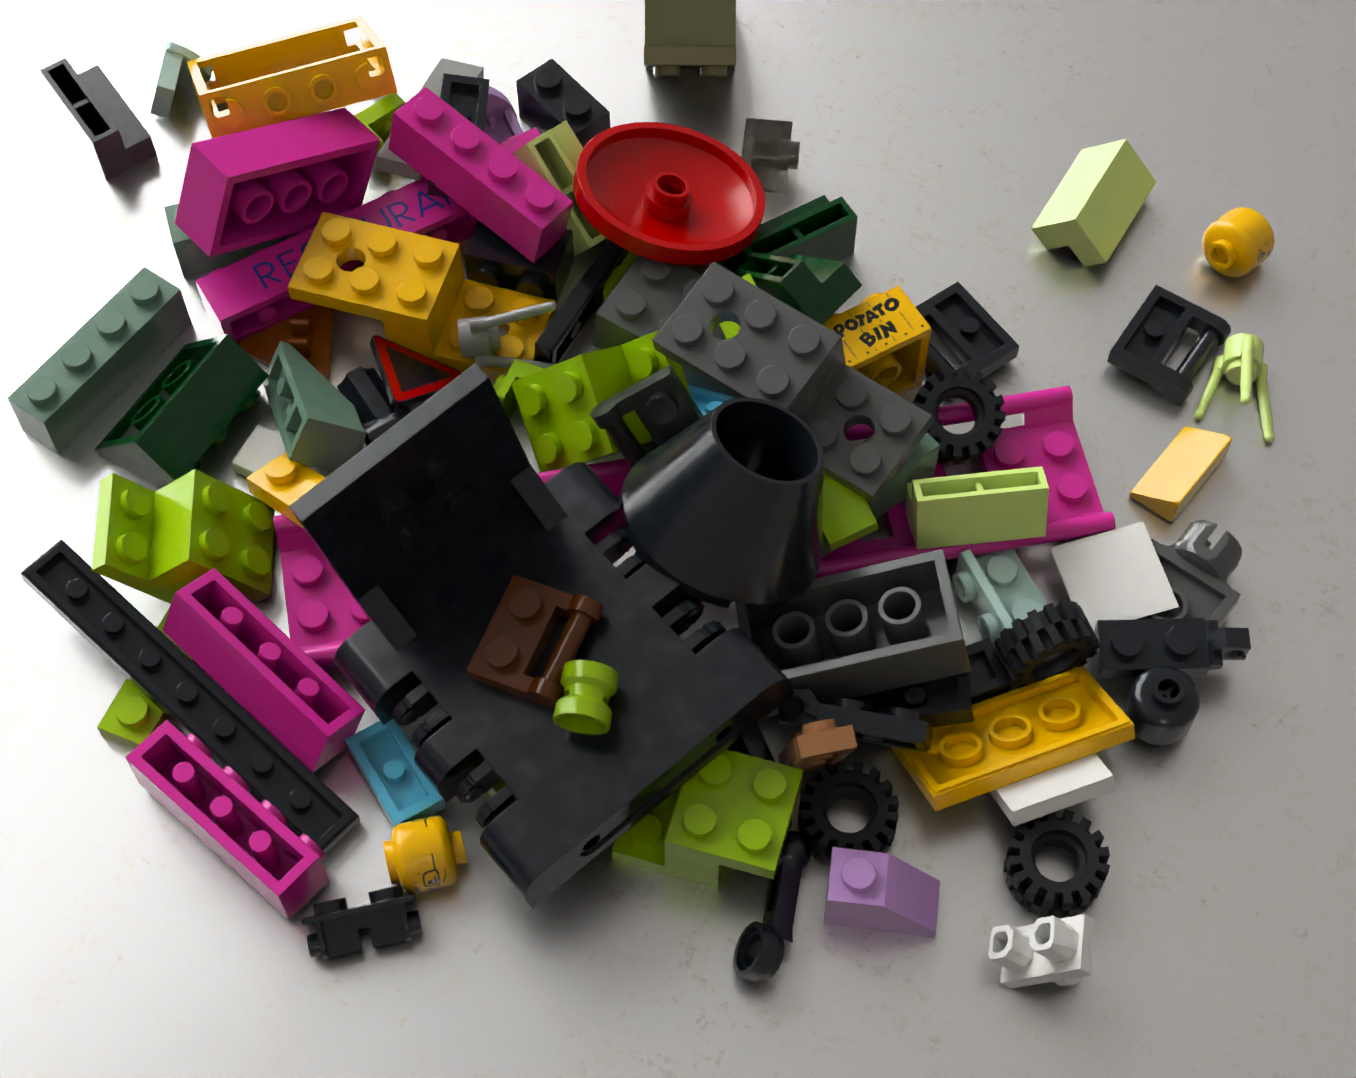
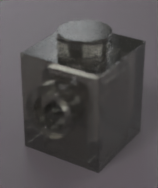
(770, 152)

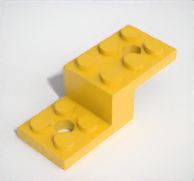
(412, 287)

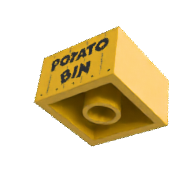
(885, 339)

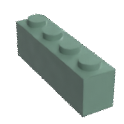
(100, 360)

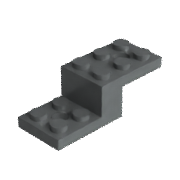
(799, 367)

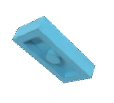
(391, 772)

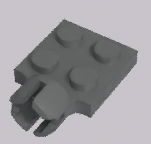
(1200, 574)

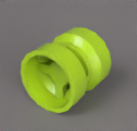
(586, 697)

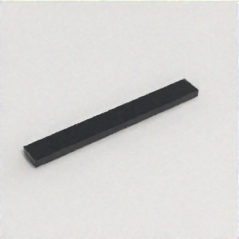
(188, 695)

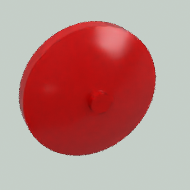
(669, 193)

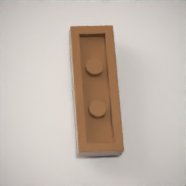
(819, 745)

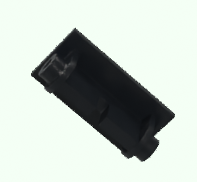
(339, 925)

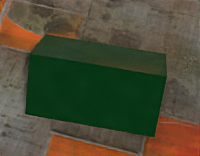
(813, 230)
(803, 282)

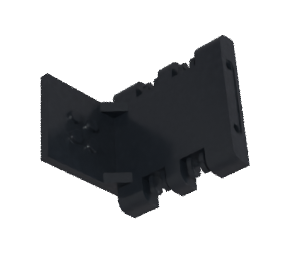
(426, 545)

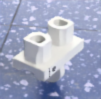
(1043, 951)

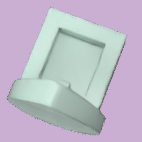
(173, 72)

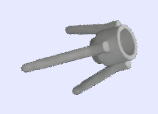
(481, 335)

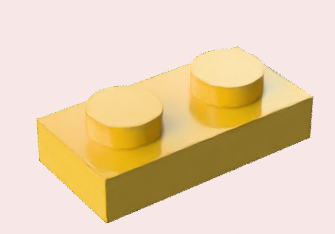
(282, 483)

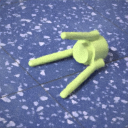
(1242, 366)

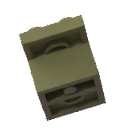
(690, 37)

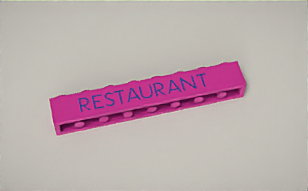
(255, 289)

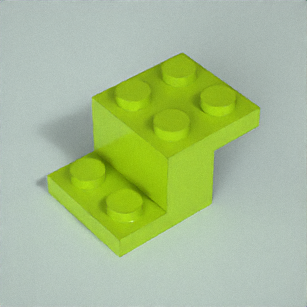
(561, 398)
(181, 533)
(721, 817)

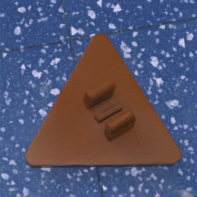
(307, 332)

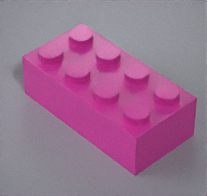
(274, 180)

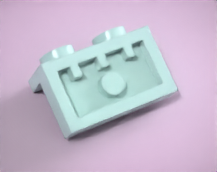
(996, 589)

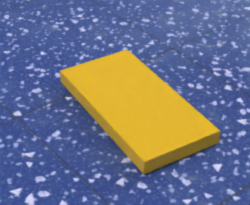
(1018, 738)

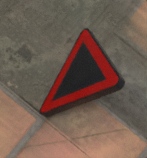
(408, 374)

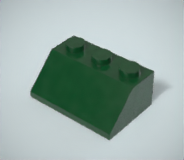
(184, 411)

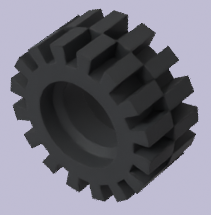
(981, 399)
(1046, 643)
(848, 785)
(1049, 894)

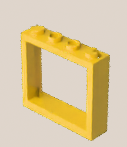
(292, 77)

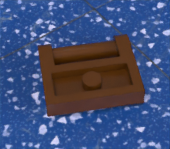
(520, 635)

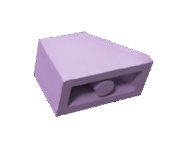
(880, 893)

